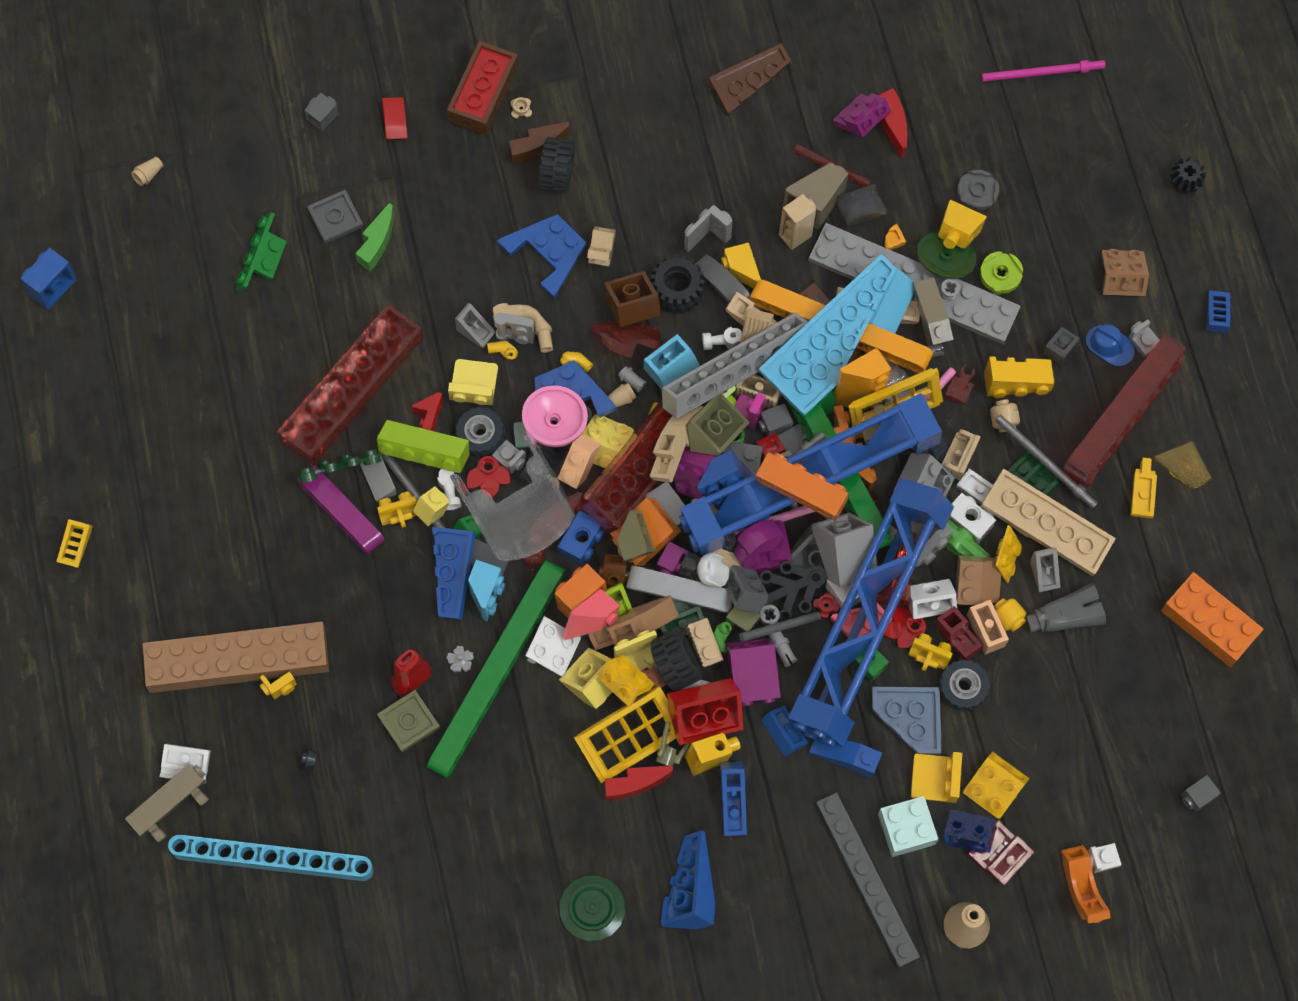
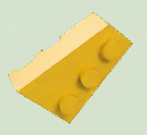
(1018, 378)

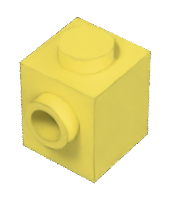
(431, 506)

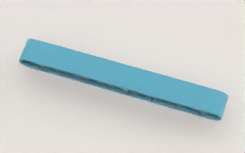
(258, 861)

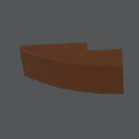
(531, 146)

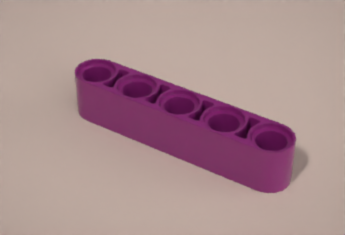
(343, 512)

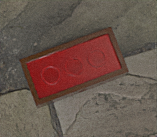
(482, 88)

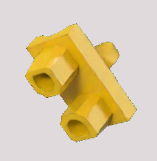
(397, 511)
(930, 654)

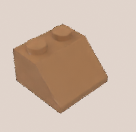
(977, 580)

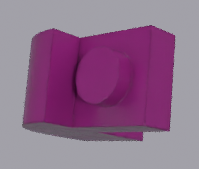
(757, 539)

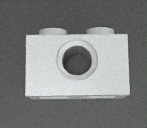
(967, 505)
(932, 598)

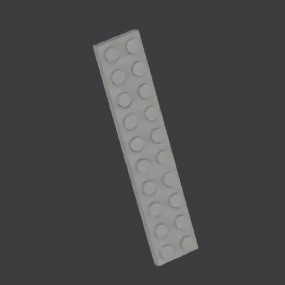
(972, 308)

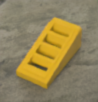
(66, 541)

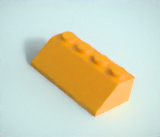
(862, 378)

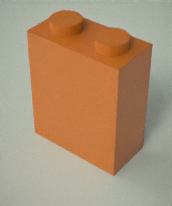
(660, 526)

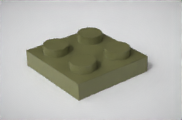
(408, 721)

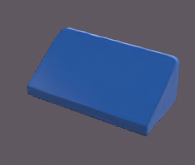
(783, 731)

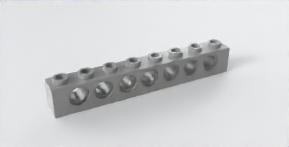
(728, 368)

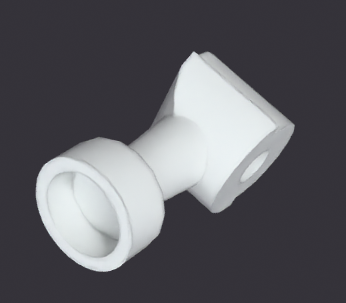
(730, 338)
(448, 486)

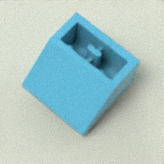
(670, 362)
(484, 586)

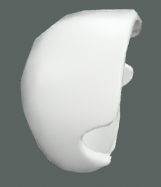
(712, 570)

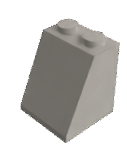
(843, 546)

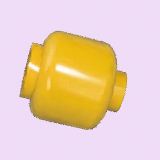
(1010, 614)

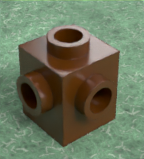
(614, 570)

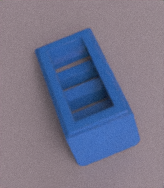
(1218, 326)

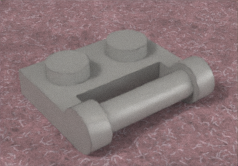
(521, 328)

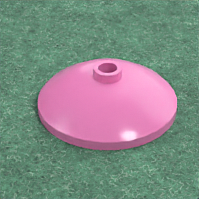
(558, 405)

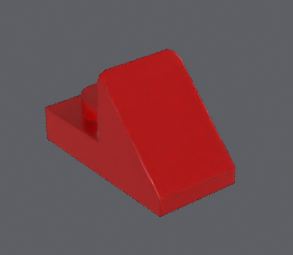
(429, 410)

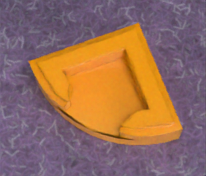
(894, 238)

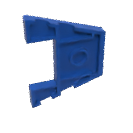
(554, 243)
(576, 379)

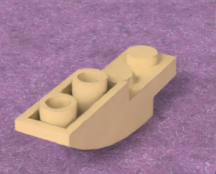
(671, 446)

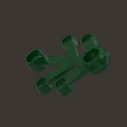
(370, 457)

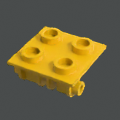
(1008, 550)

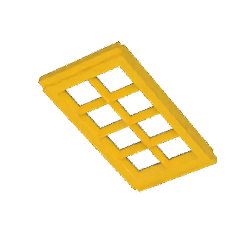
(933, 389)
(593, 756)

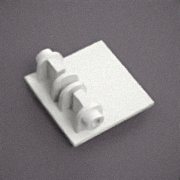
(550, 648)

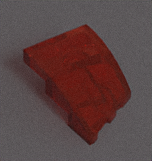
(625, 338)

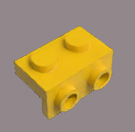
(624, 679)

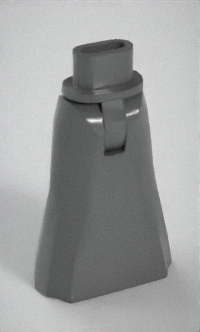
(1071, 611)

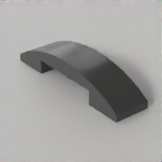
(721, 279)

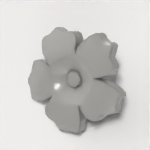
(460, 659)

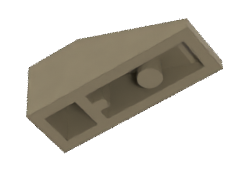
(932, 312)

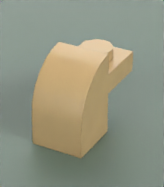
(601, 246)

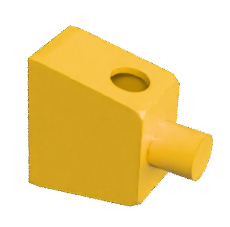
(960, 225)
(710, 752)

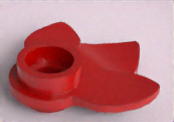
(488, 479)
(901, 628)

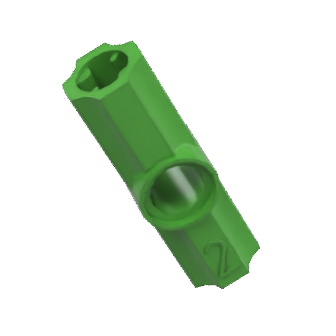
(962, 542)

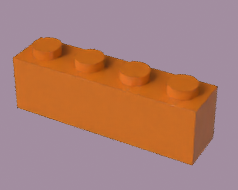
(802, 486)

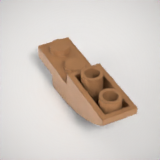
(639, 619)

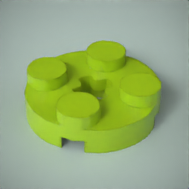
(997, 283)

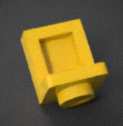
(283, 685)

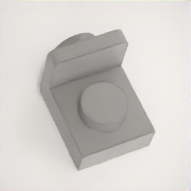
(1143, 337)
(510, 457)

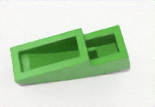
(376, 239)

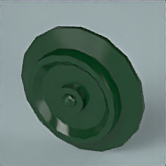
(944, 261)
(592, 908)

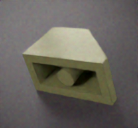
(634, 537)

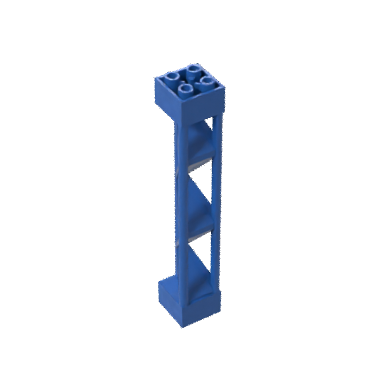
(748, 501)
(908, 503)

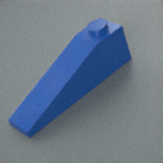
(692, 894)

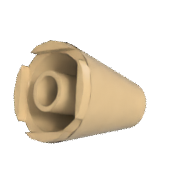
(966, 925)

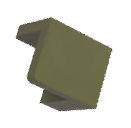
(743, 619)

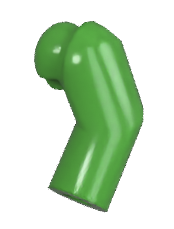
(720, 634)

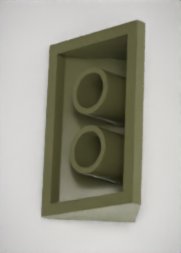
(715, 426)

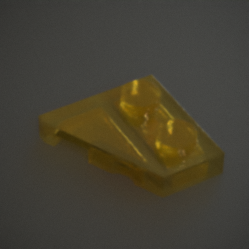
(1185, 465)

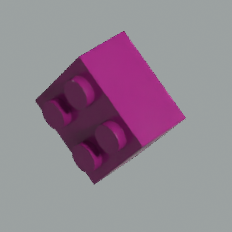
(690, 472)

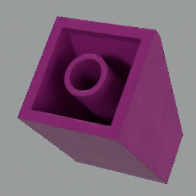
(754, 670)

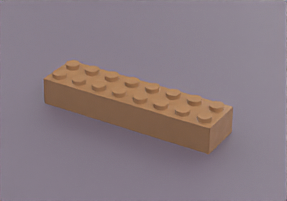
(235, 657)

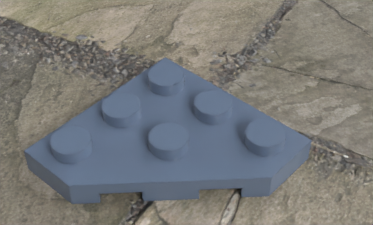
(912, 715)

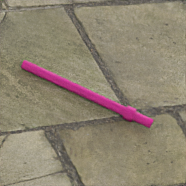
(1083, 67)

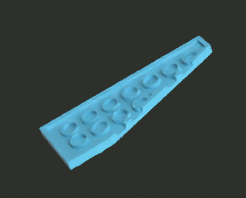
(811, 360)

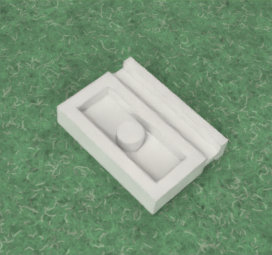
(178, 757)

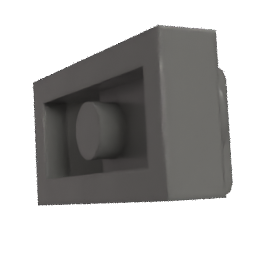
(1060, 346)

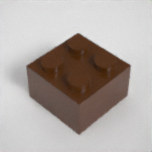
(632, 299)

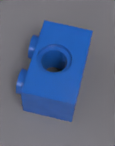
(581, 526)

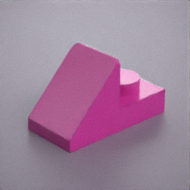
(751, 408)

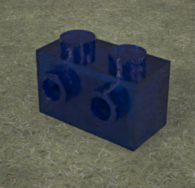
(970, 831)

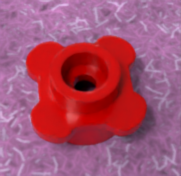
(828, 599)

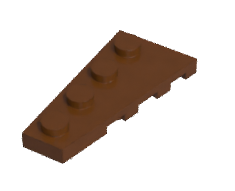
(747, 77)

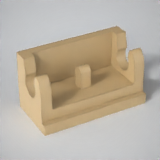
(960, 453)

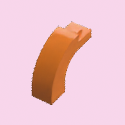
(1083, 886)

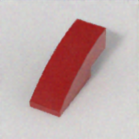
(895, 123)
(636, 782)

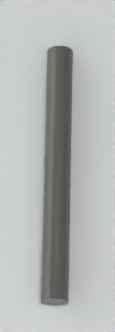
(780, 626)

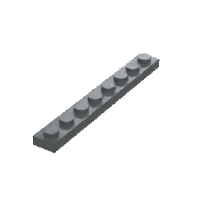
(867, 880)

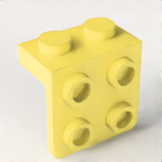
(473, 382)
(610, 435)

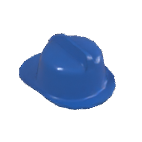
(1110, 344)

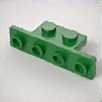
(263, 255)

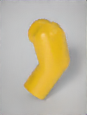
(503, 348)
(579, 358)

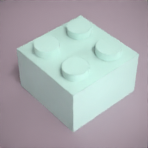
(908, 826)

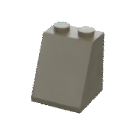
(820, 187)

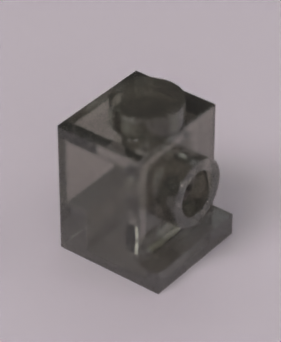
(689, 567)

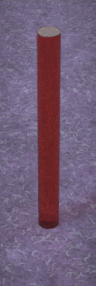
(824, 161)

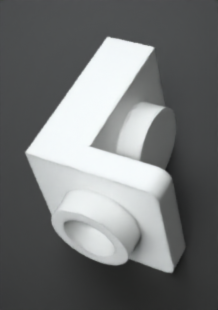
(1104, 858)

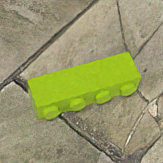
(423, 446)

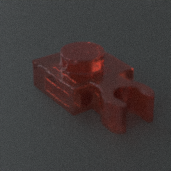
(960, 387)

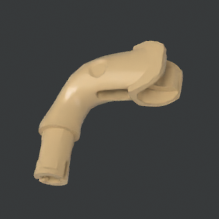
(541, 327)

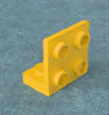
(937, 777)
(995, 785)

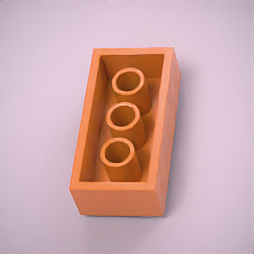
(1212, 619)

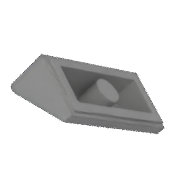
(379, 480)

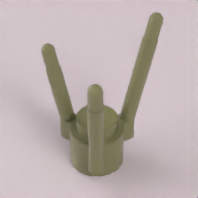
(666, 754)

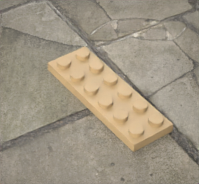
(1048, 522)

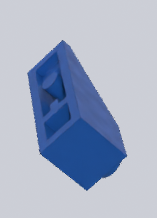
(852, 756)
(733, 798)

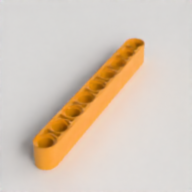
(891, 346)

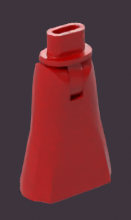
(409, 672)

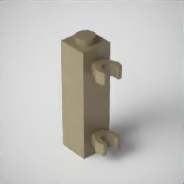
(167, 799)

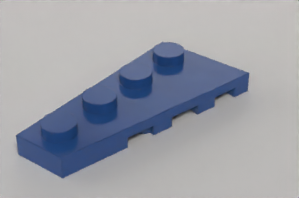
(453, 564)

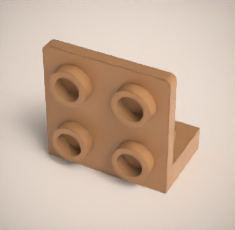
(1125, 272)

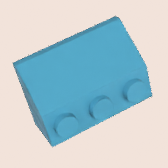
(893, 303)

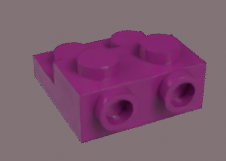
(862, 114)
(772, 559)

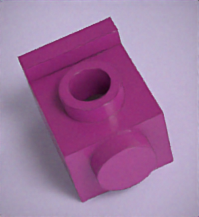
(671, 559)

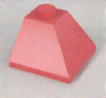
(591, 615)

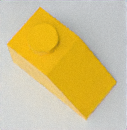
(741, 264)

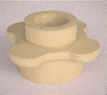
(521, 102)

